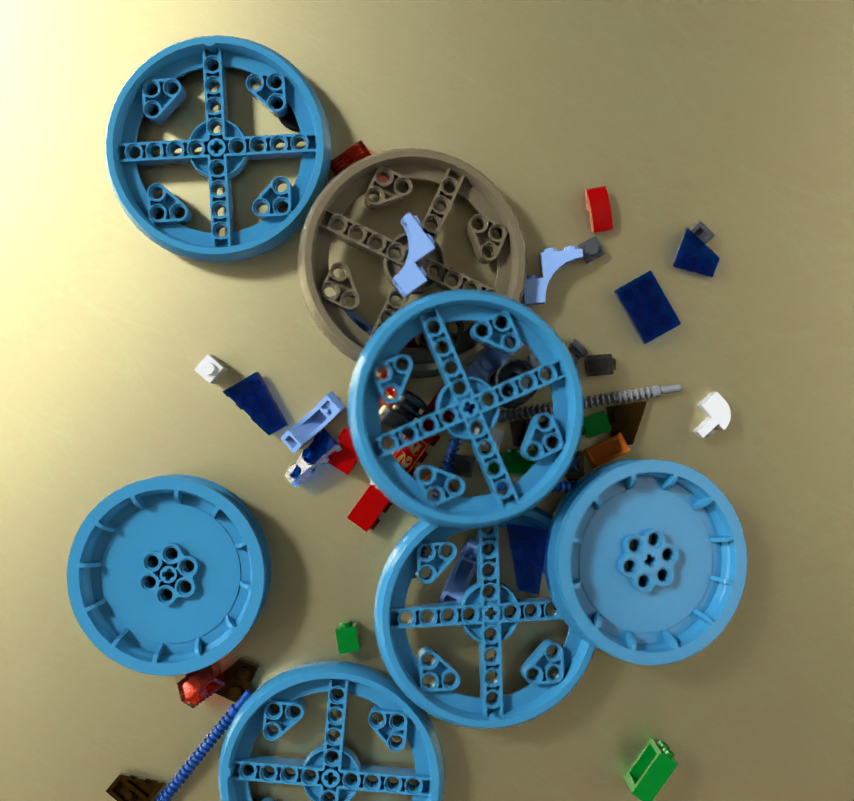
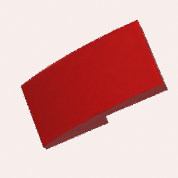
(599, 207)

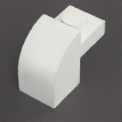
(717, 414)

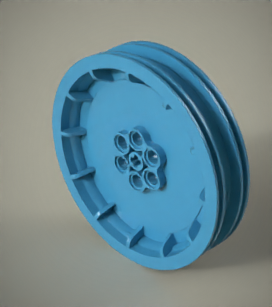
(700, 573)
(137, 620)

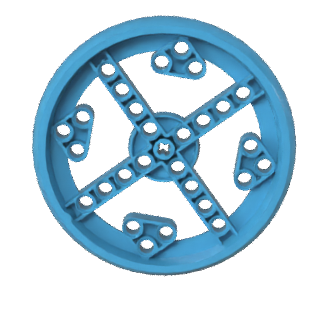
(162, 73)
(520, 325)
(327, 676)
(438, 696)

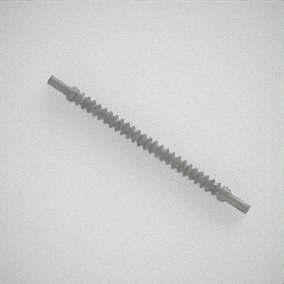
(655, 391)

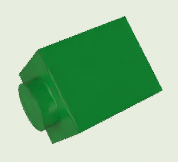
(596, 424)
(348, 637)

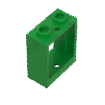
(651, 770)

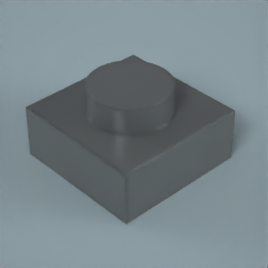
(702, 231)
(591, 249)
(463, 465)

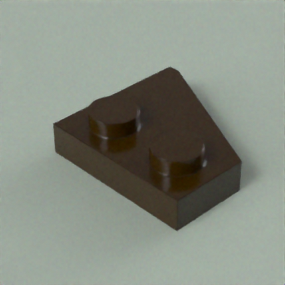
(625, 419)
(237, 679)
(134, 788)

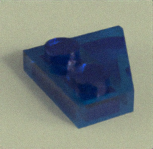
(695, 255)

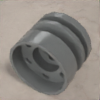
(507, 371)
(403, 411)

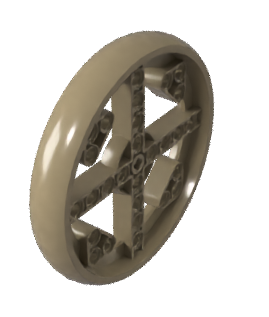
(400, 167)

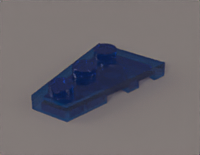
(256, 400)
(316, 453)
(528, 555)

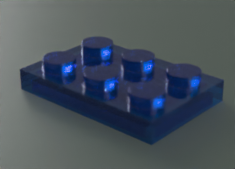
(647, 307)

